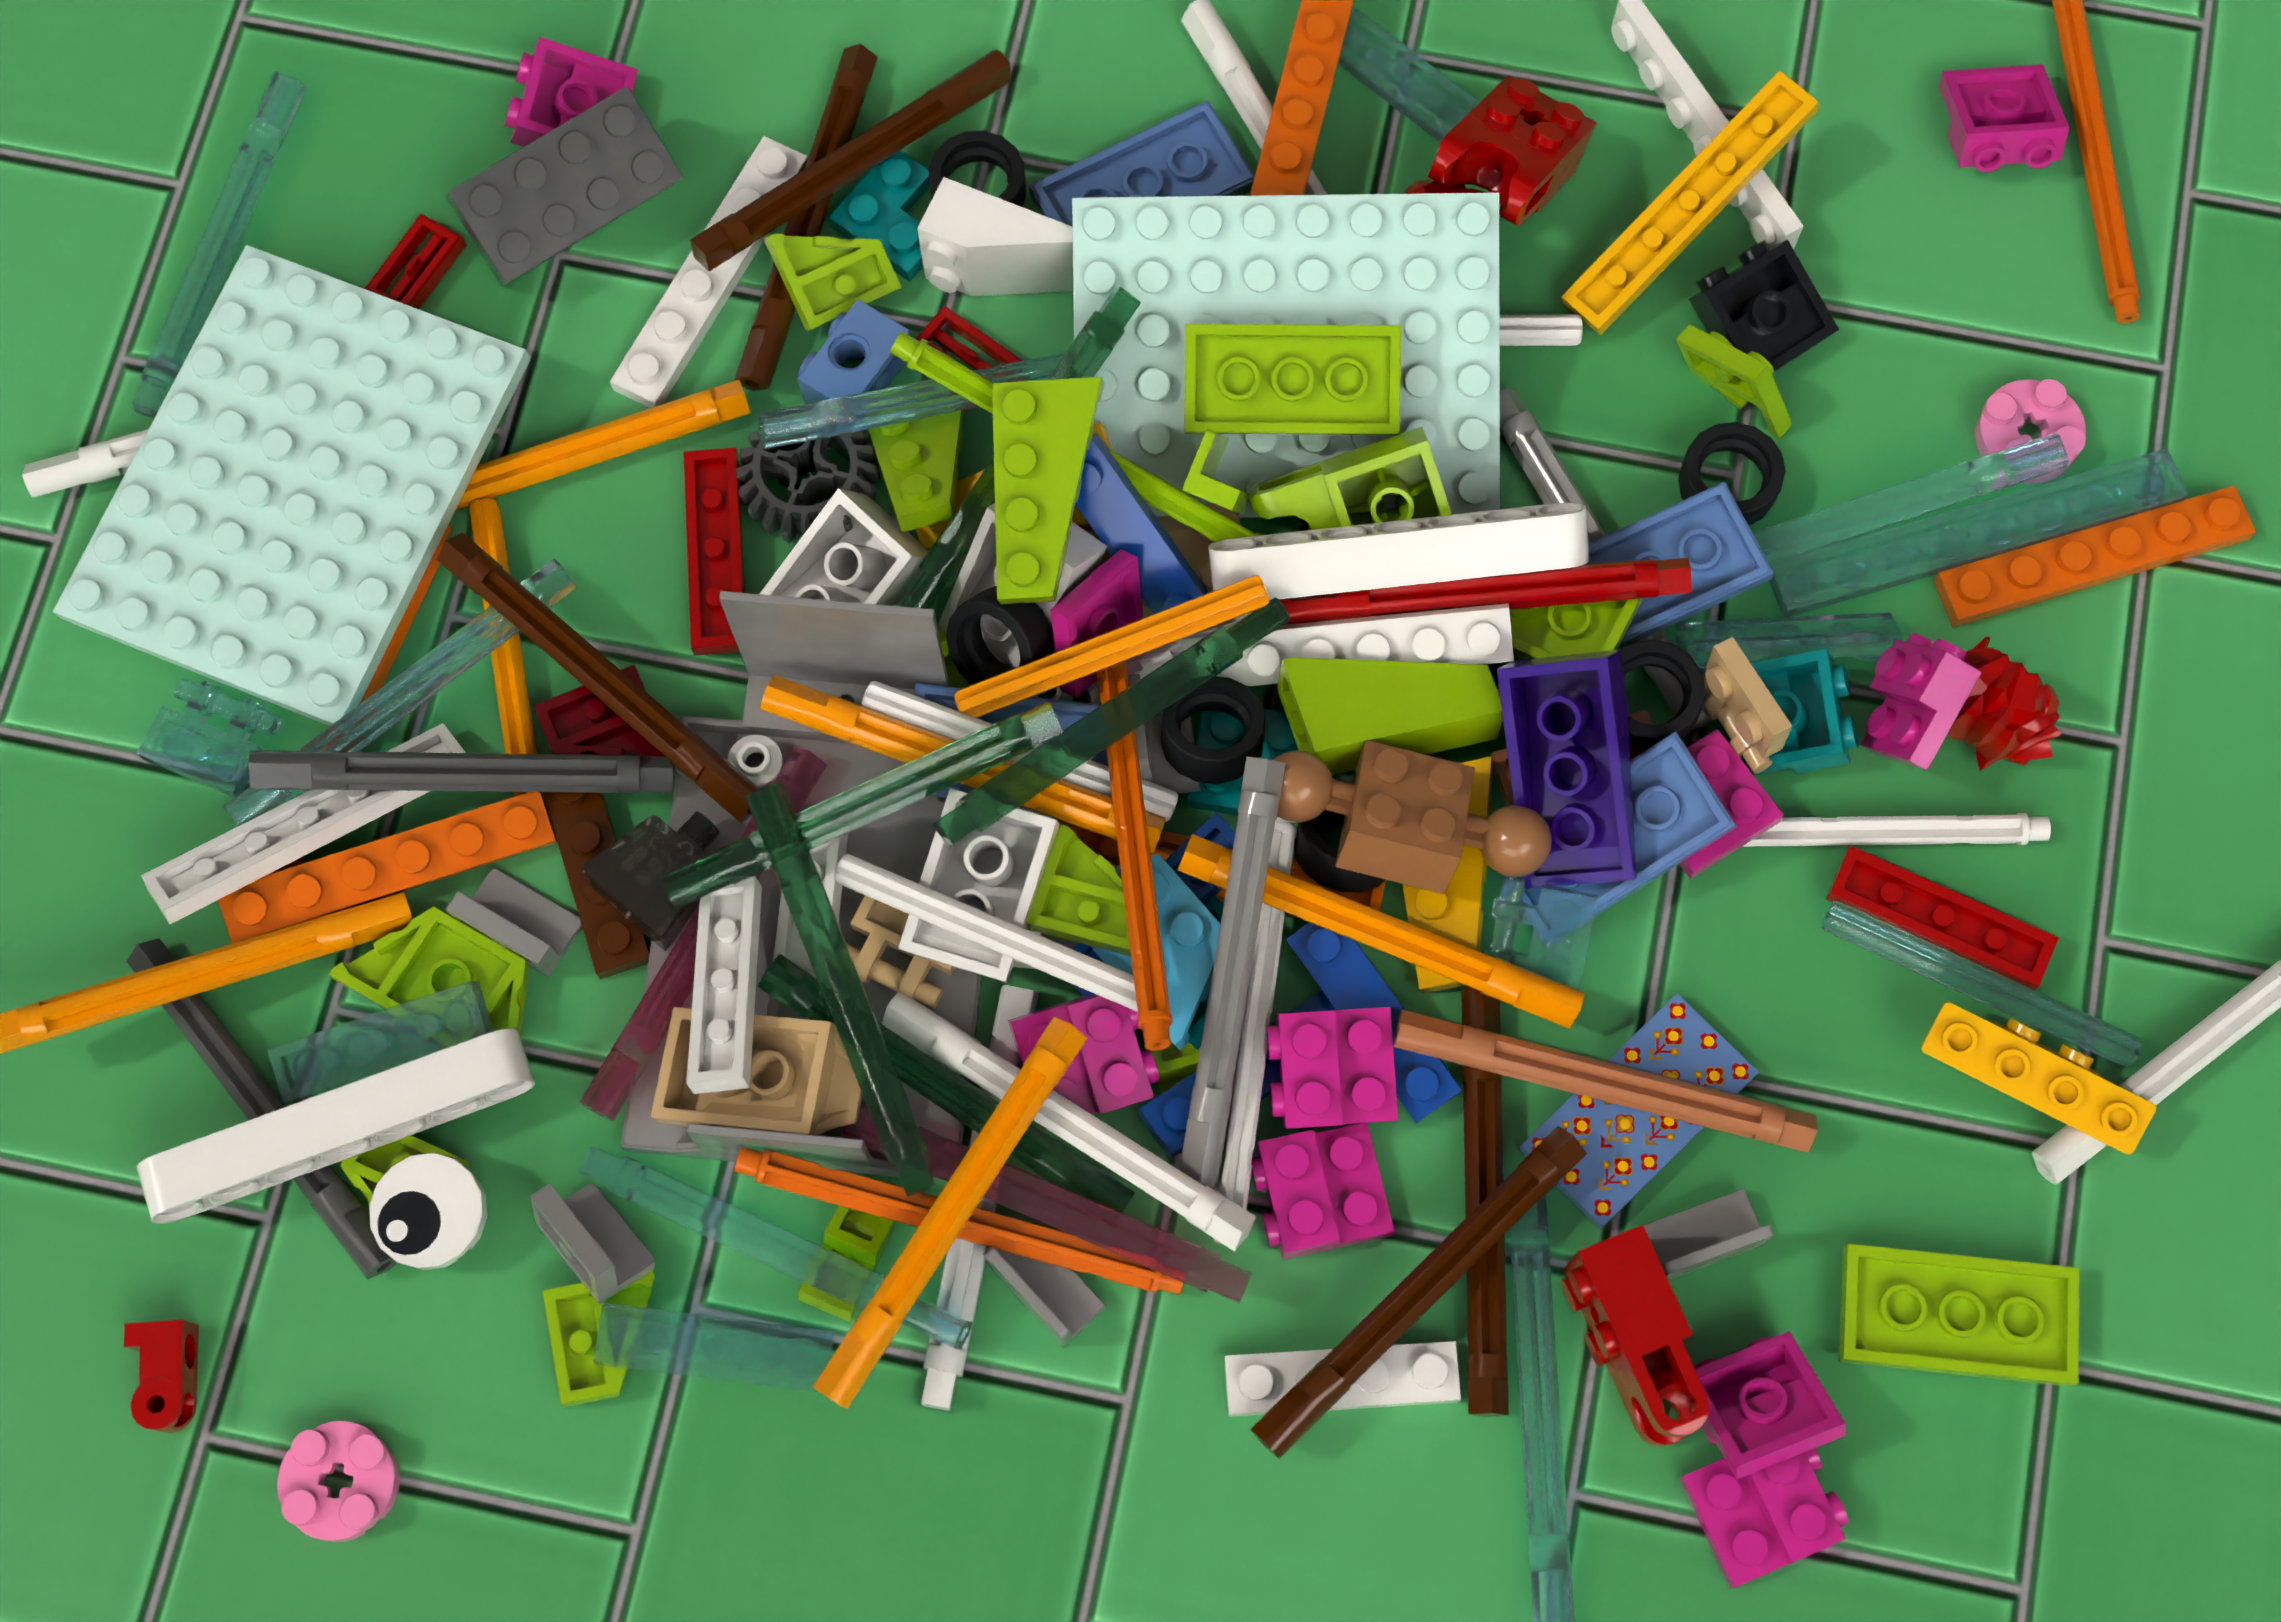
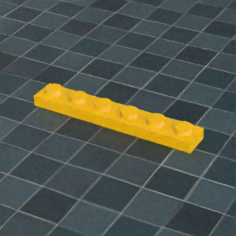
(1690, 202)

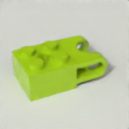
(1351, 484)

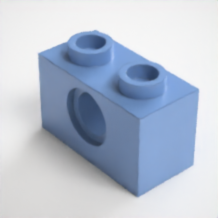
(852, 335)

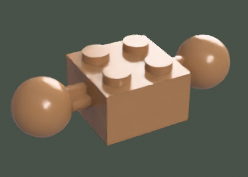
(1411, 817)

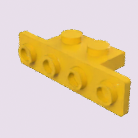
(2039, 1076)

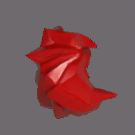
(2006, 711)

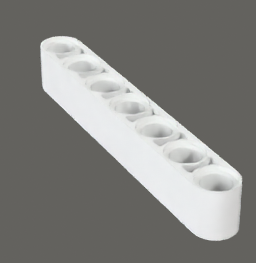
(1406, 551)
(334, 1126)

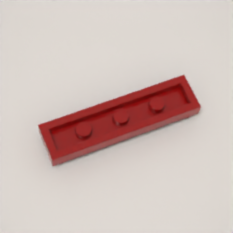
(712, 545)
(1943, 917)

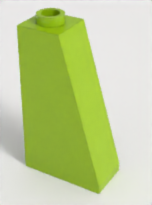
(1393, 703)

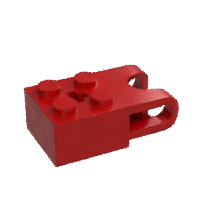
(1515, 147)
(1638, 1334)

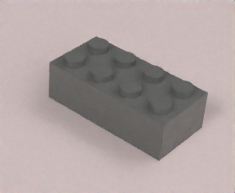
(563, 186)

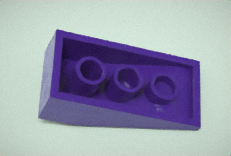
(1573, 762)

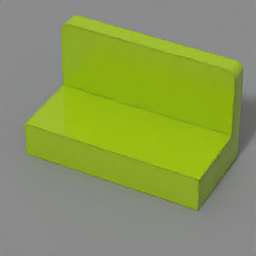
(1201, 475)

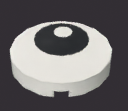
(428, 1211)

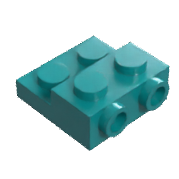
(1809, 695)

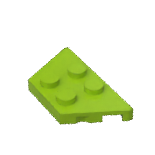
(435, 956)

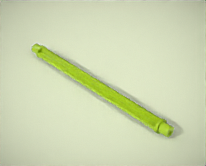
(1151, 488)

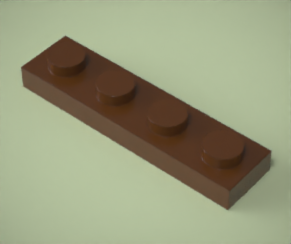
(582, 833)

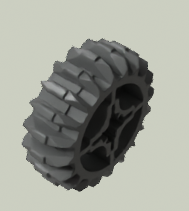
(789, 465)

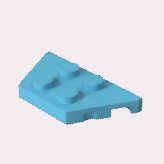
(1188, 947)

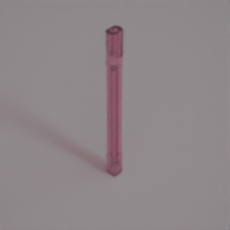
(676, 976)
(1080, 1217)

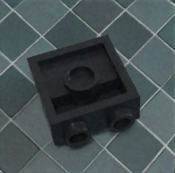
(1765, 304)

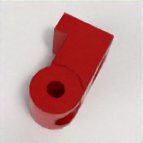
(166, 1373)

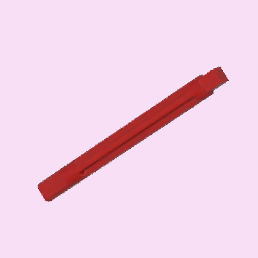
(1524, 590)

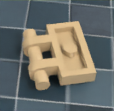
(1744, 706)
(885, 928)

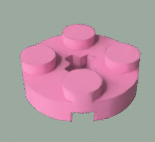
(2033, 402)
(314, 1455)

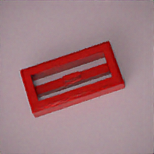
(424, 269)
(968, 332)

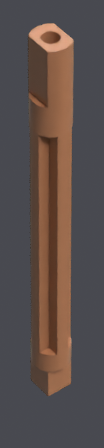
(1605, 1081)

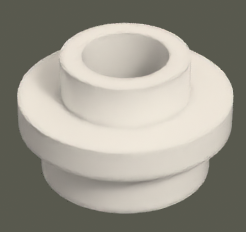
(766, 772)

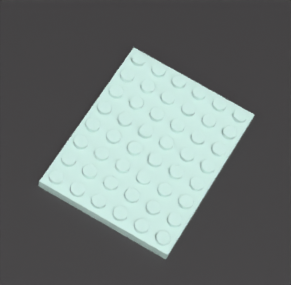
(1300, 262)
(293, 486)

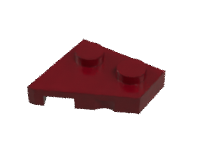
(585, 725)

